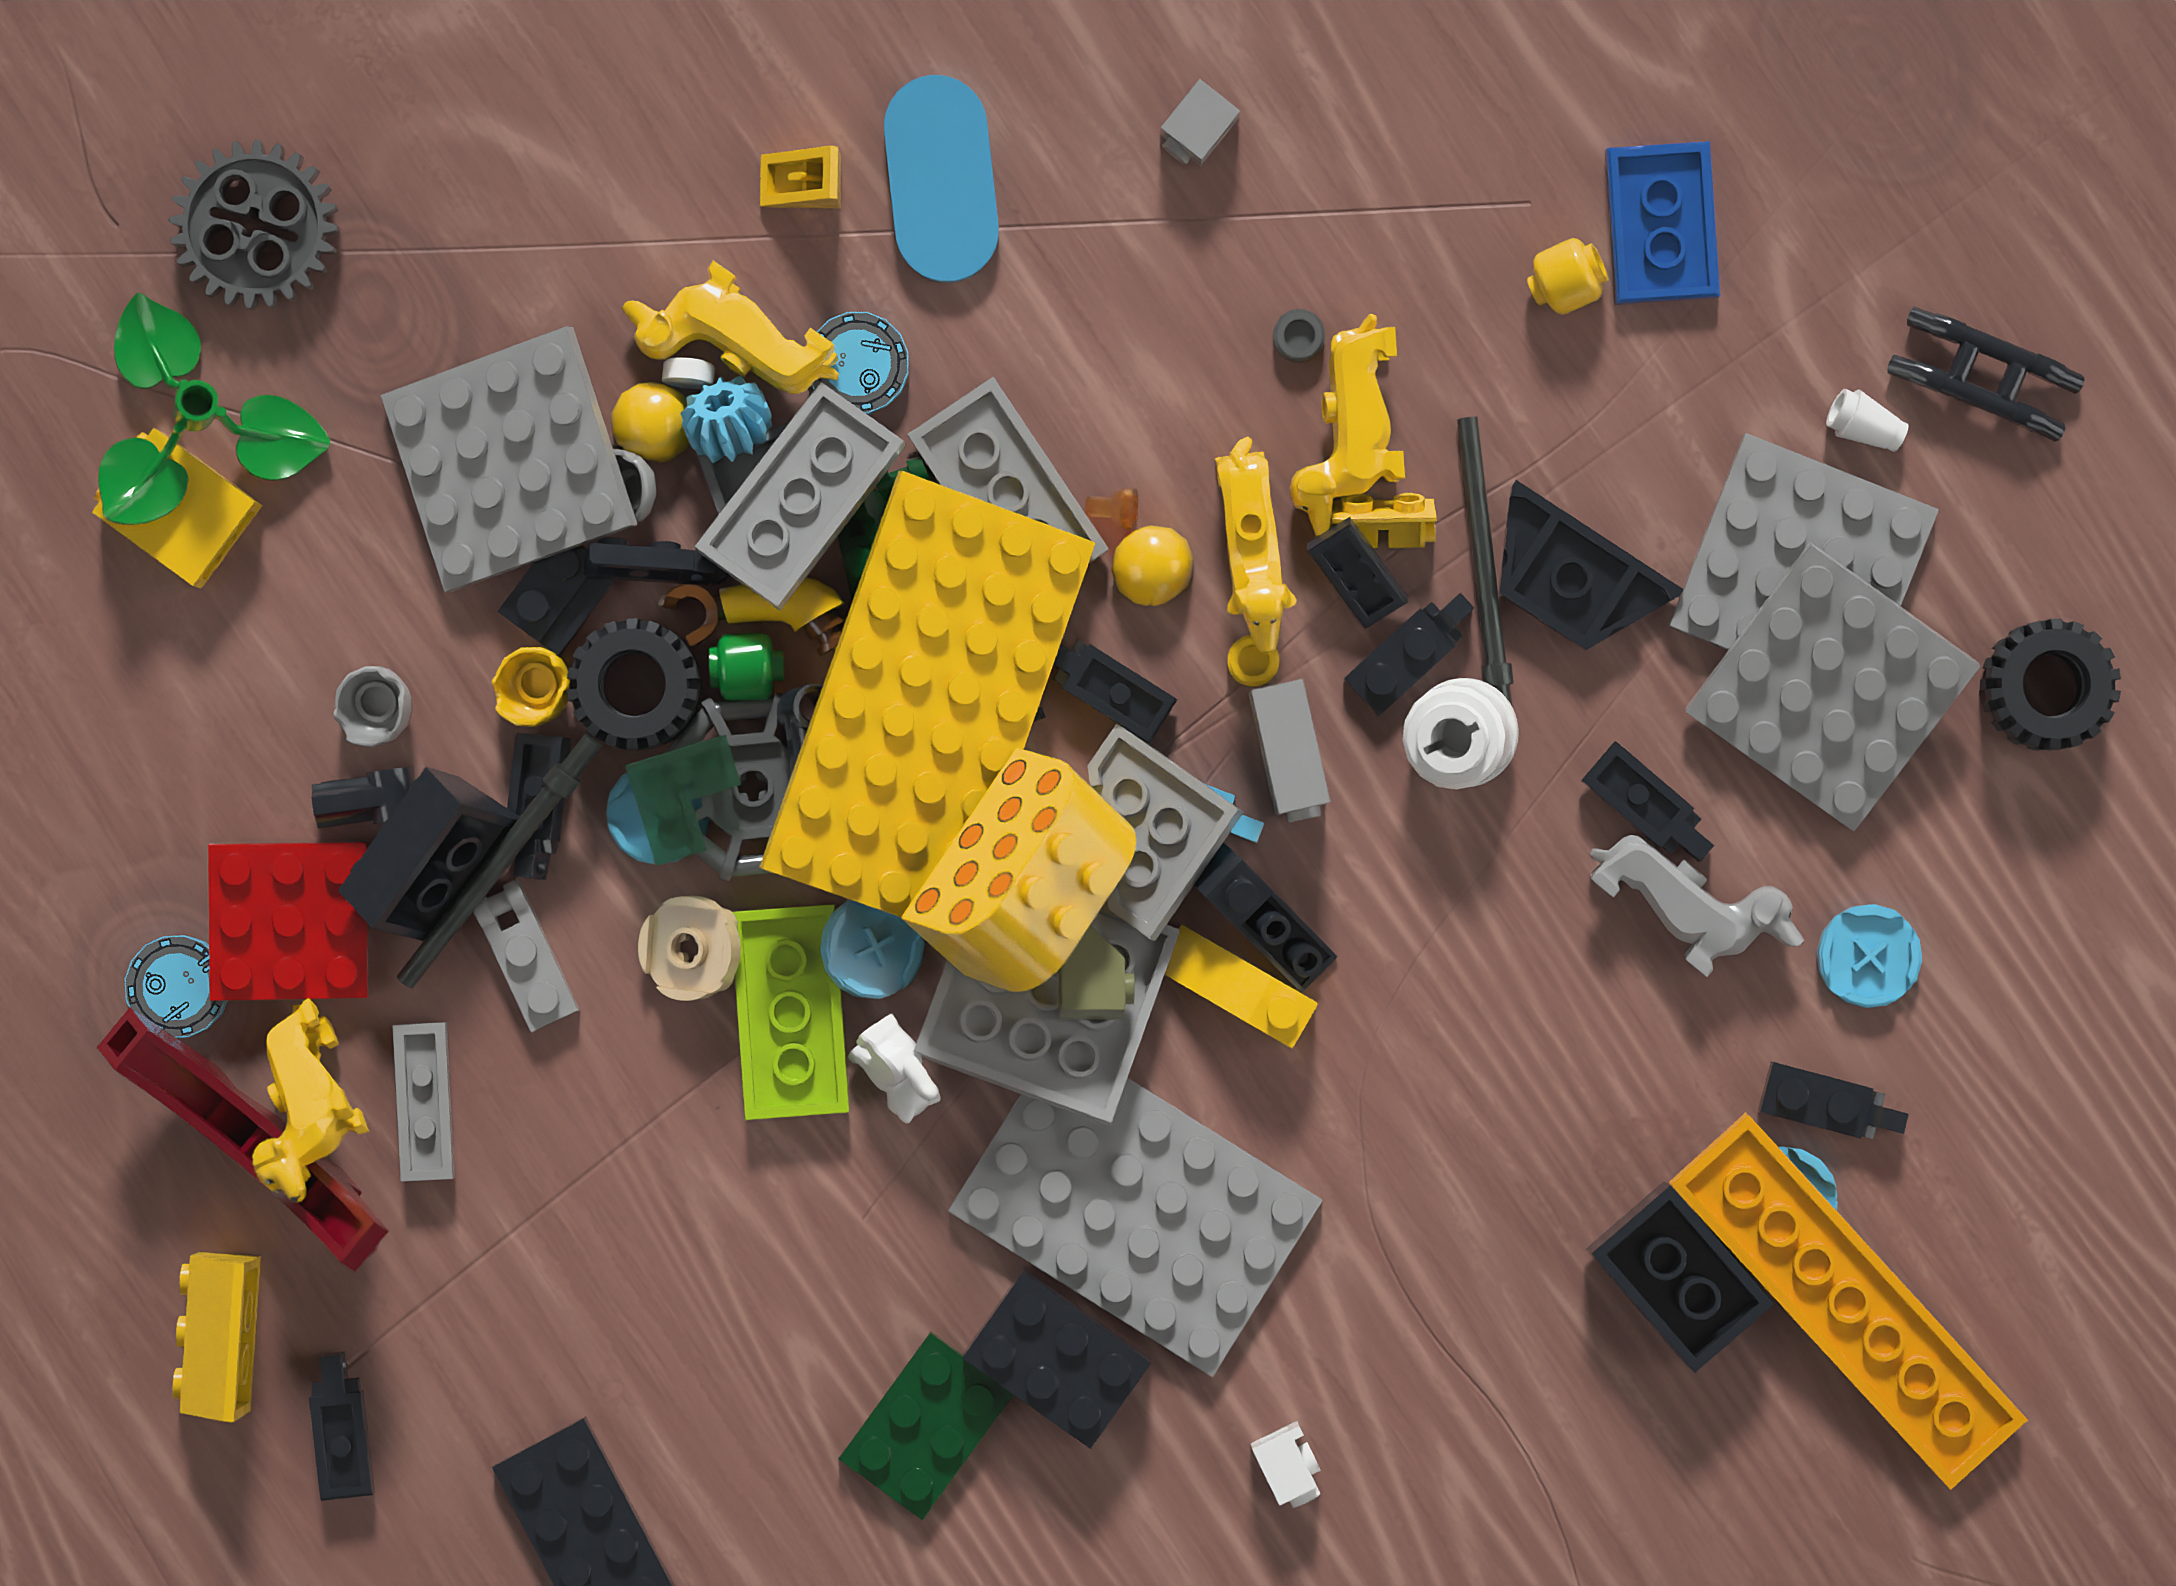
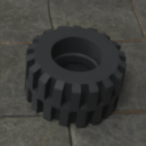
(589, 676)
(2093, 676)

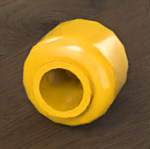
(1567, 276)

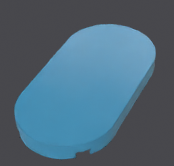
(941, 178)

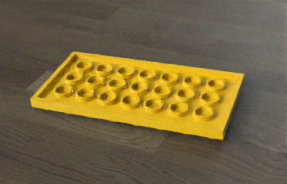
(924, 691)

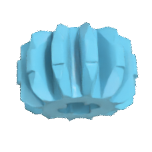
(726, 419)

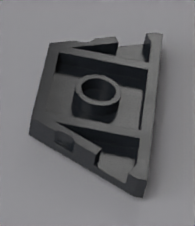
(1573, 574)

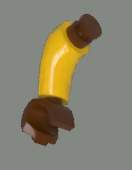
(809, 608)

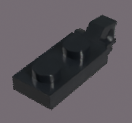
(1408, 654)
(1113, 689)
(531, 762)
(1646, 802)
(1827, 1103)
(340, 1432)

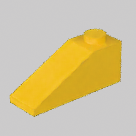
(1239, 987)

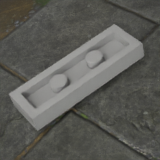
(423, 1101)

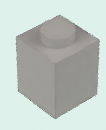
(1198, 124)

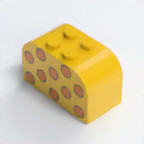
(1023, 875)

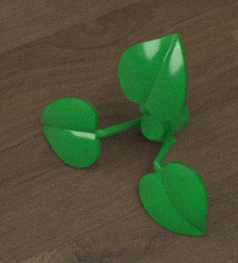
(141, 482)

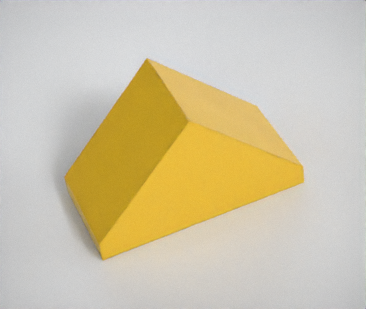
(801, 178)

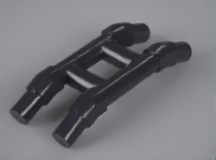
(1956, 383)

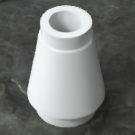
(1865, 421)

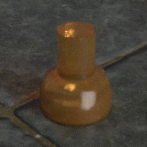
(1121, 507)

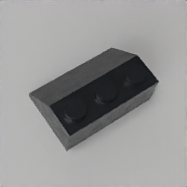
(426, 854)

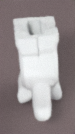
(894, 1067)

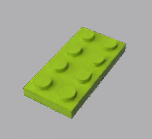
(789, 1016)

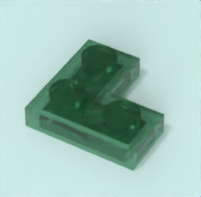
(665, 791)

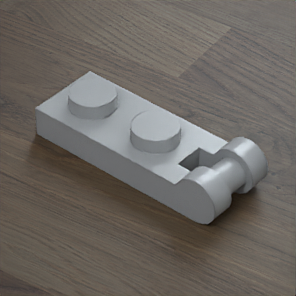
(526, 958)

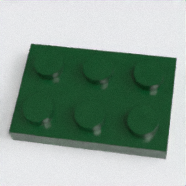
(925, 1426)

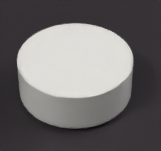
(688, 373)

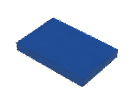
(1662, 223)

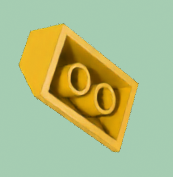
(217, 1335)

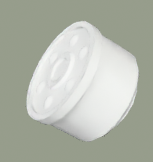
(1461, 734)

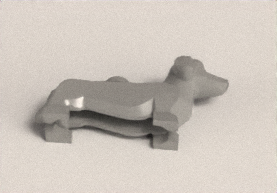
(1688, 909)

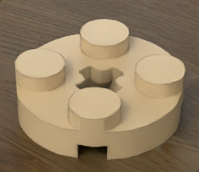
(717, 942)

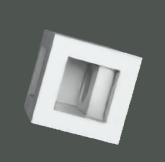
(1288, 1465)

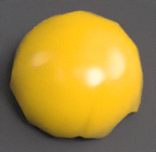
(650, 421)
(1152, 565)
(531, 687)

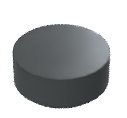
(1299, 335)

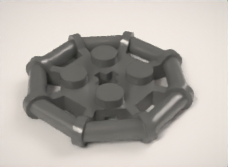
(729, 808)

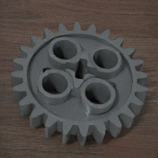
(239, 268)

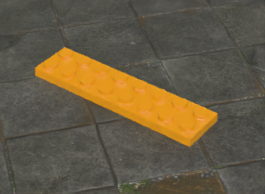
(1848, 1300)

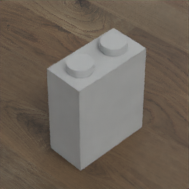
(1289, 750)

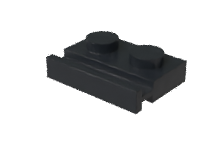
(555, 599)

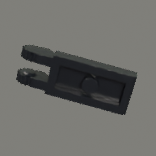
(658, 563)

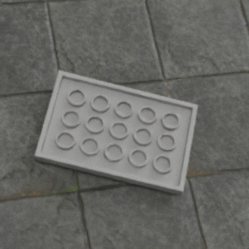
(1140, 1216)

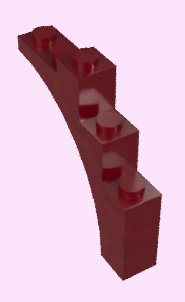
(237, 1125)

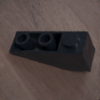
(1264, 918)

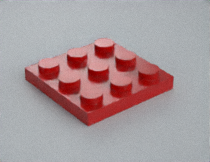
(283, 923)

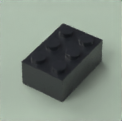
(1679, 1276)
(1056, 1358)

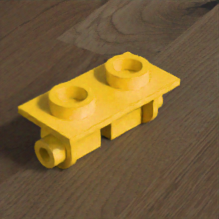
(1406, 517)

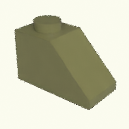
(1094, 981)

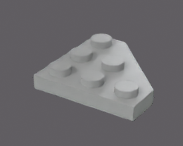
(1175, 826)

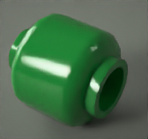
(745, 666)

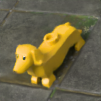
(738, 328)
(1358, 424)
(1252, 544)
(310, 1097)

